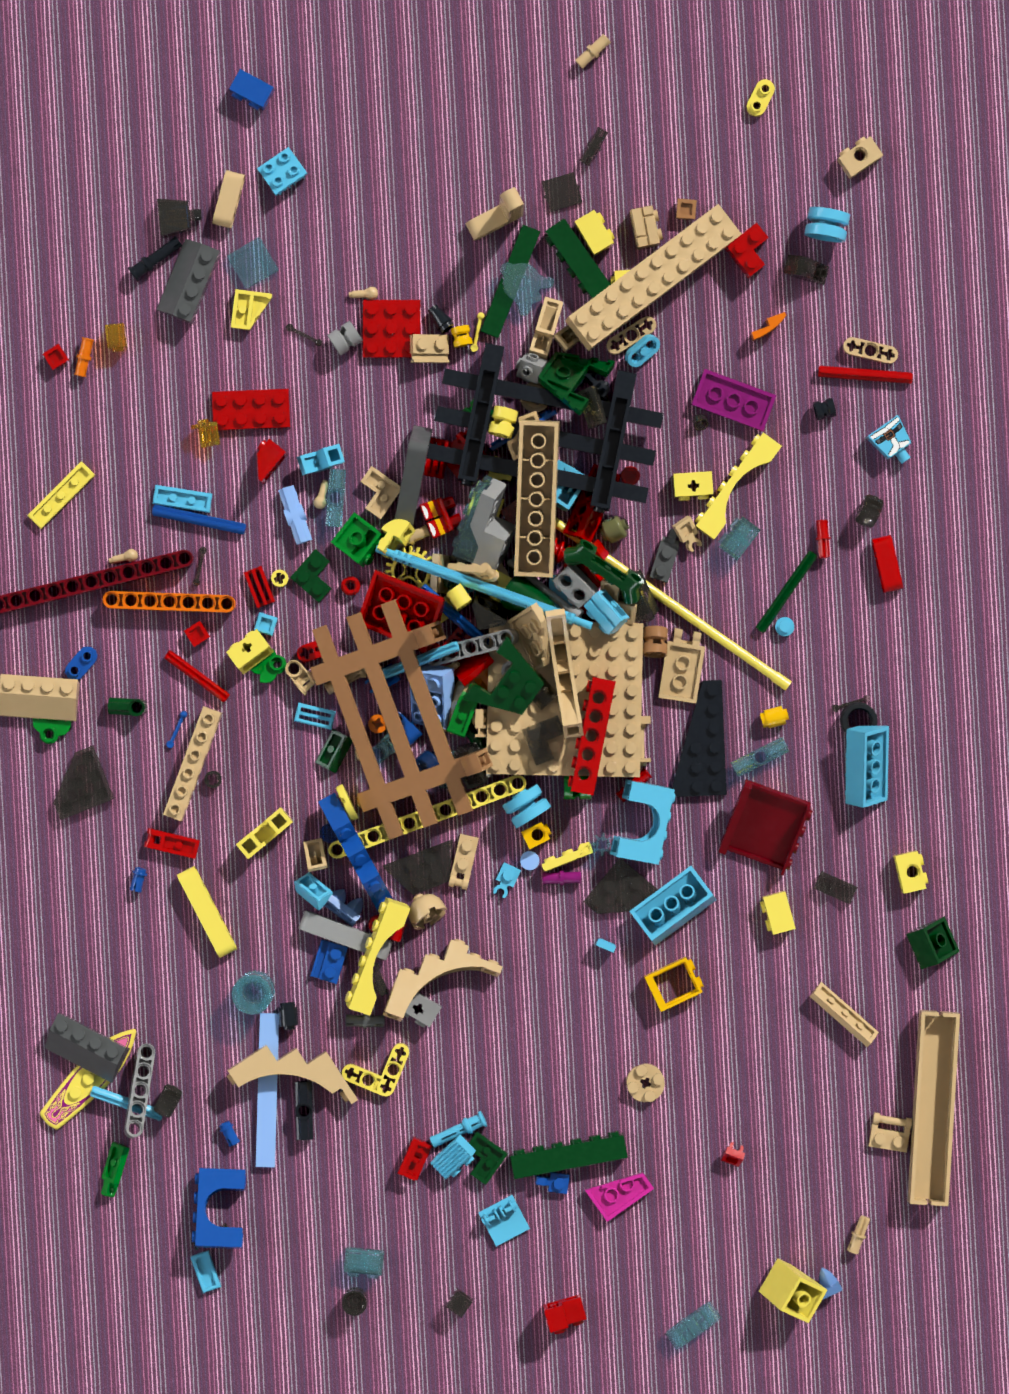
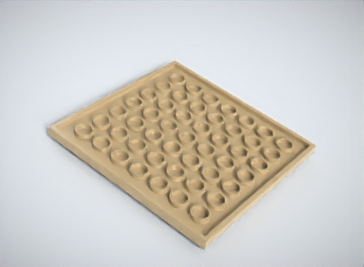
(593, 655)

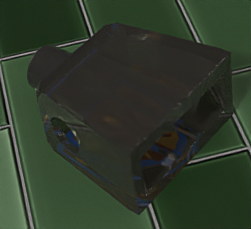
(176, 217)

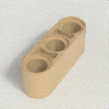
(228, 199)

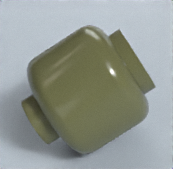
(614, 529)

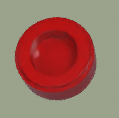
(630, 475)

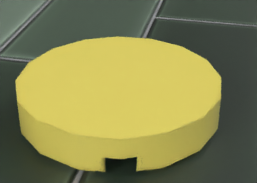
(346, 802)

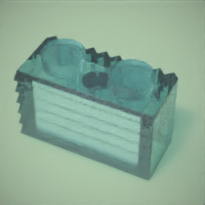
(739, 538)
(363, 1262)

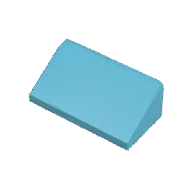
(313, 890)

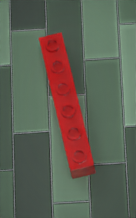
(588, 785)

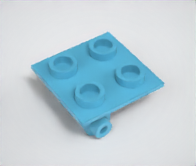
(282, 171)
(504, 1220)

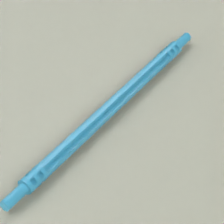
(477, 584)

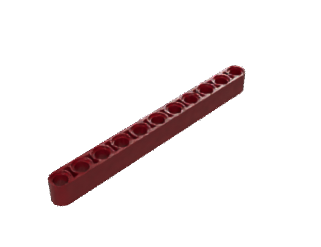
(81, 580)

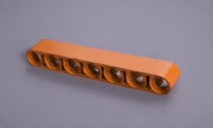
(160, 601)

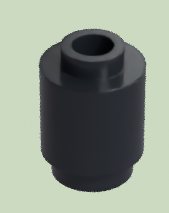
(288, 1015)

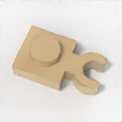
(686, 532)

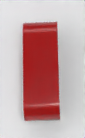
(887, 563)

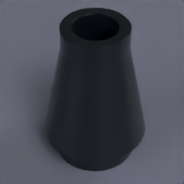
(440, 319)

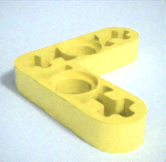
(378, 1079)

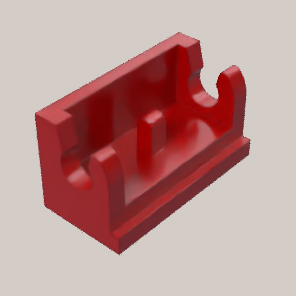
(414, 1158)

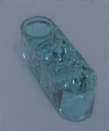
(693, 1325)

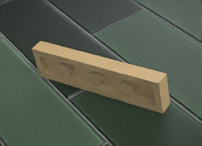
(844, 1014)

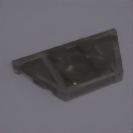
(424, 868)

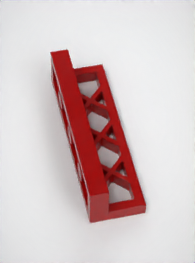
(589, 519)

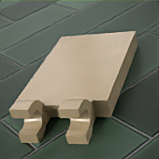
(682, 668)

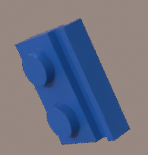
(329, 961)

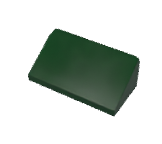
(334, 751)

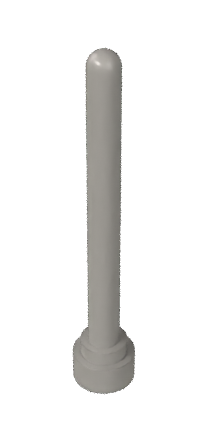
(550, 594)

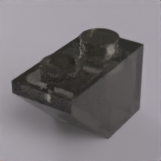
(806, 269)

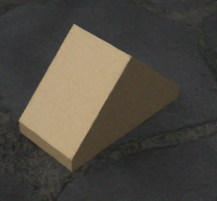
(566, 338)
(315, 855)

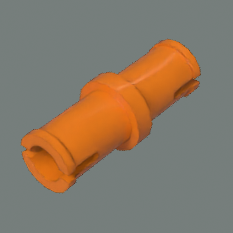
(84, 357)

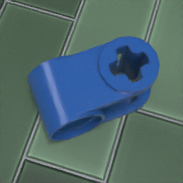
(411, 730)

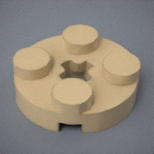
(650, 1092)

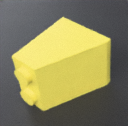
(792, 1291)

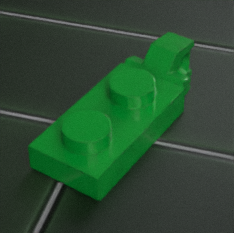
(461, 716)
(114, 1168)

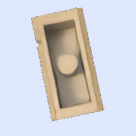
(645, 227)

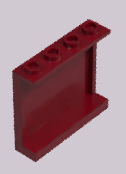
(766, 825)

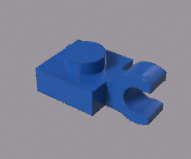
(556, 1182)

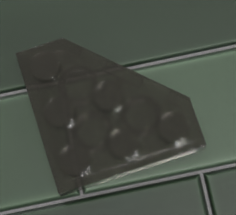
(83, 785)
(619, 890)

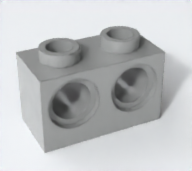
(579, 582)

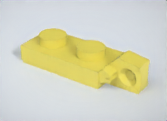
(567, 857)

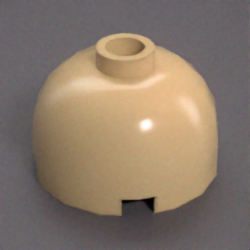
(426, 909)

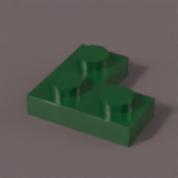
(307, 576)
(490, 1155)

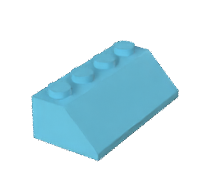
(866, 765)
(673, 905)

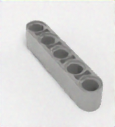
(481, 646)
(340, 933)
(144, 1082)

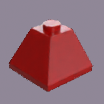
(268, 459)

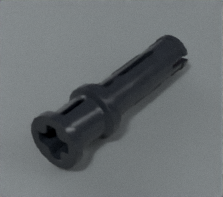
(147, 264)

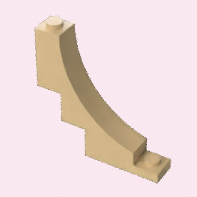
(319, 1070)

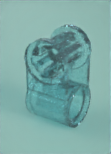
(386, 747)

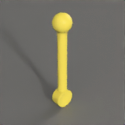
(474, 347)

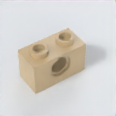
(867, 148)

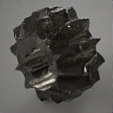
(869, 511)
(167, 1100)

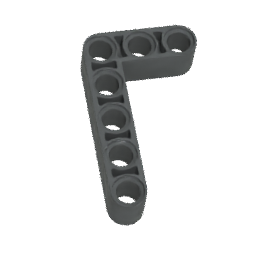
(413, 473)

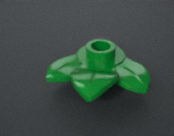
(267, 670)
(56, 726)

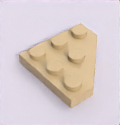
(533, 634)

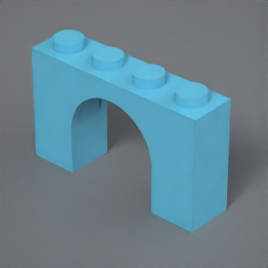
(650, 846)

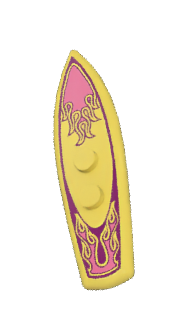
(76, 1089)

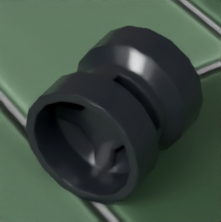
(824, 409)

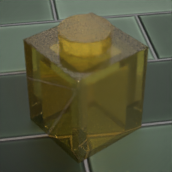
(116, 337)

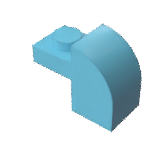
(321, 460)

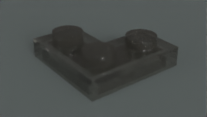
(537, 737)

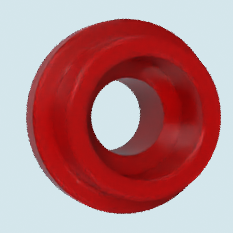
(355, 590)

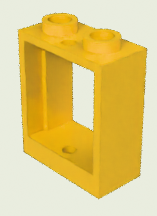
(656, 993)

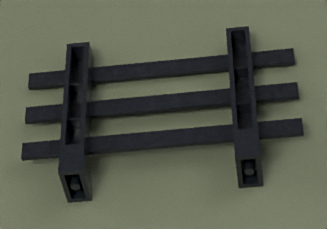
(610, 448)

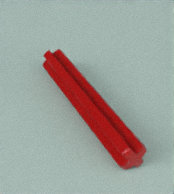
(197, 676)

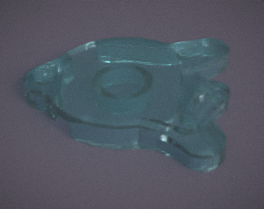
(523, 284)

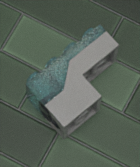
(483, 534)

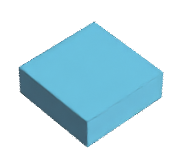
(266, 624)
(605, 945)

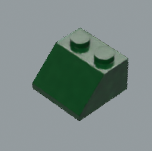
(932, 943)

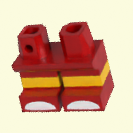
(439, 508)

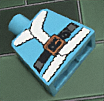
(891, 440)

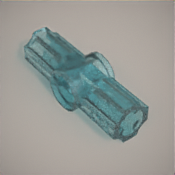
(334, 511)
(771, 750)

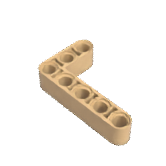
(509, 209)

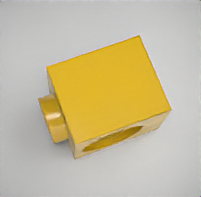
(527, 834)

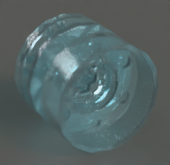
(246, 1000)

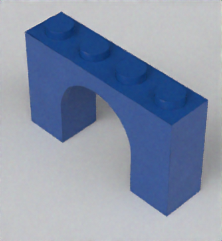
(210, 1182)

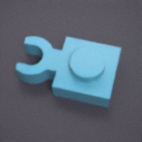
(507, 876)

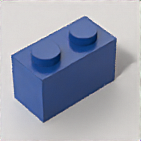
(251, 89)

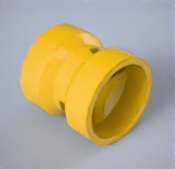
(463, 340)

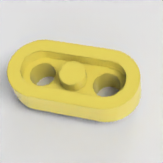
(760, 97)

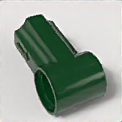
(124, 706)

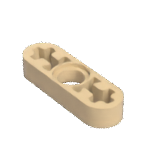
(616, 338)
(857, 342)

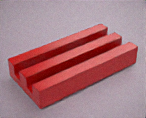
(435, 463)
(253, 572)

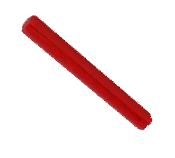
(865, 374)

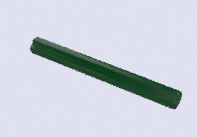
(786, 592)

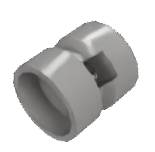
(345, 338)

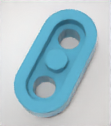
(642, 351)

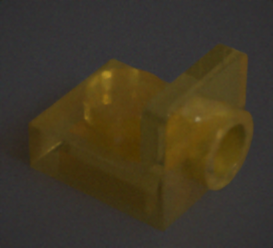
(207, 433)

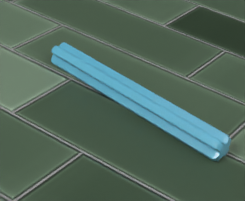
(423, 658)

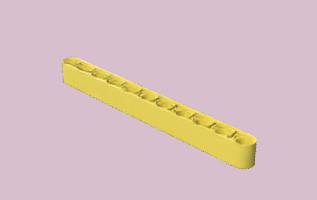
(488, 789)

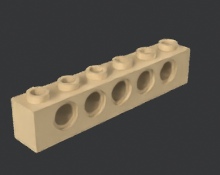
(192, 763)

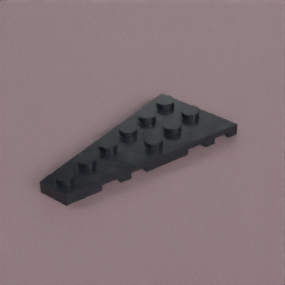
(702, 760)

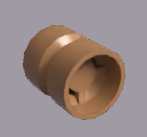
(655, 641)

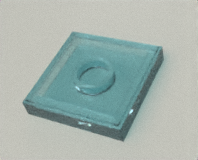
(252, 263)

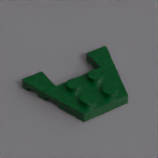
(565, 373)
(515, 688)

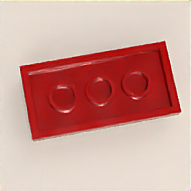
(251, 409)

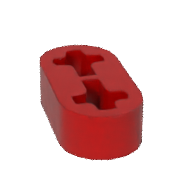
(312, 645)

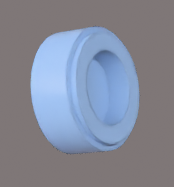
(529, 860)

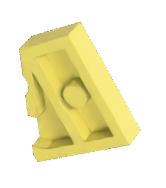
(248, 308)

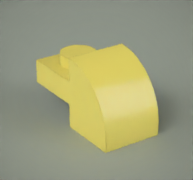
(395, 532)

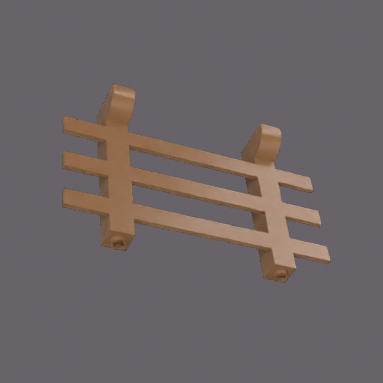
(415, 782)

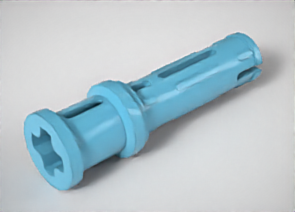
(467, 1126)

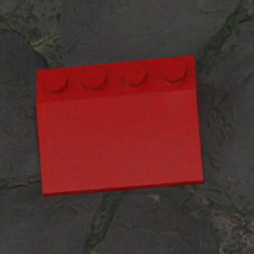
(415, 605)

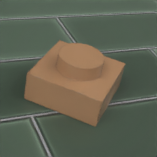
(686, 209)

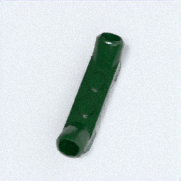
(585, 554)

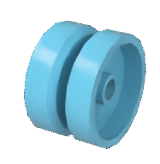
(827, 224)
(525, 804)

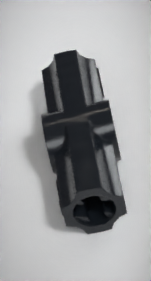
(303, 1097)

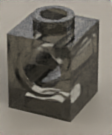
(459, 1302)

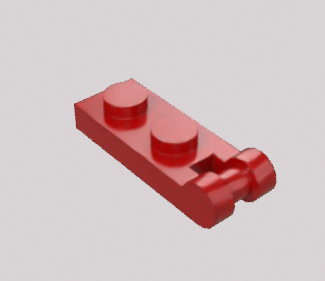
(172, 843)

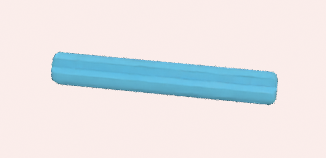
(121, 1101)

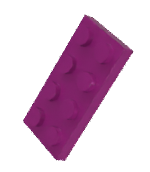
(733, 400)

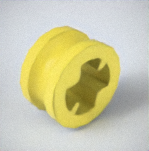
(285, 580)

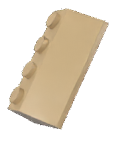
(39, 697)

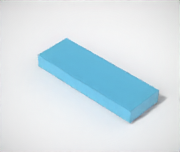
(182, 498)

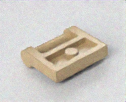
(887, 1138)

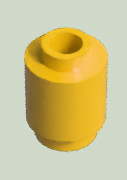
(774, 717)

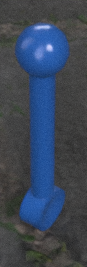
(170, 744)

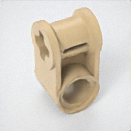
(301, 677)

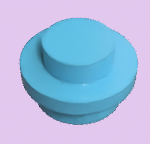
(784, 626)

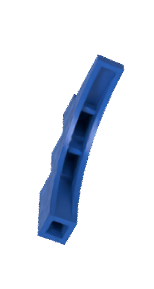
(354, 849)

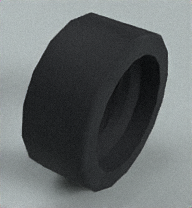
(855, 706)

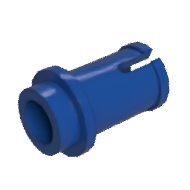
(138, 879)
(229, 1133)

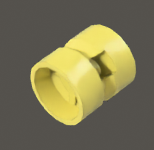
(503, 421)

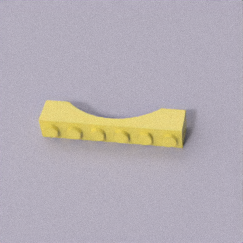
(714, 518)
(391, 918)

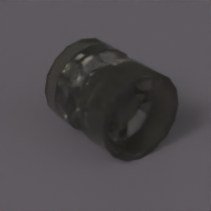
(354, 1301)

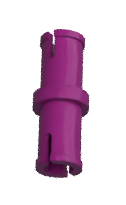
(561, 877)

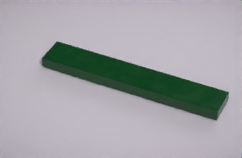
(501, 302)

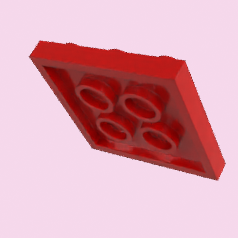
(389, 327)

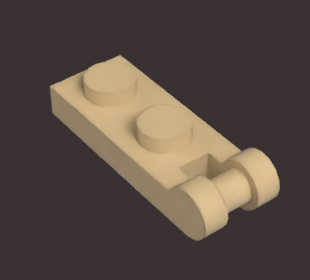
(483, 572)
(463, 860)

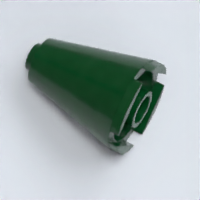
(524, 587)

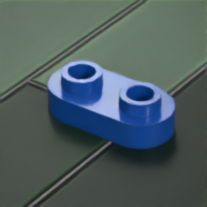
(81, 663)

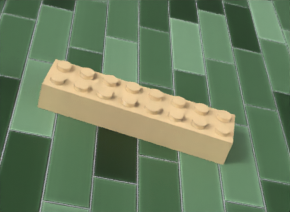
(536, 498)

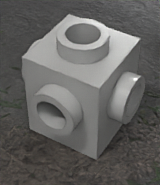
(530, 367)

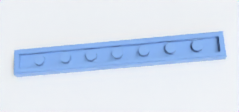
(267, 1095)

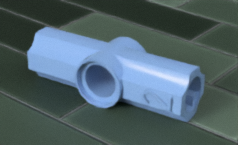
(295, 515)

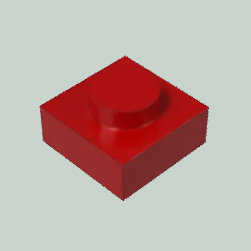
(55, 357)
(197, 633)

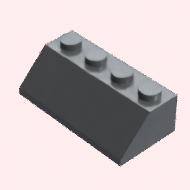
(189, 281)
(86, 1047)

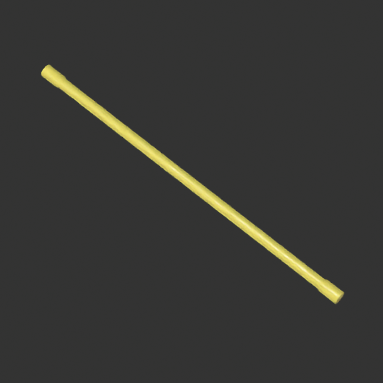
(775, 677)

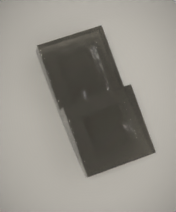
(835, 887)

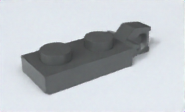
(665, 557)

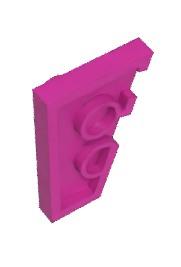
(619, 1194)

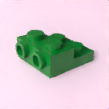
(358, 540)

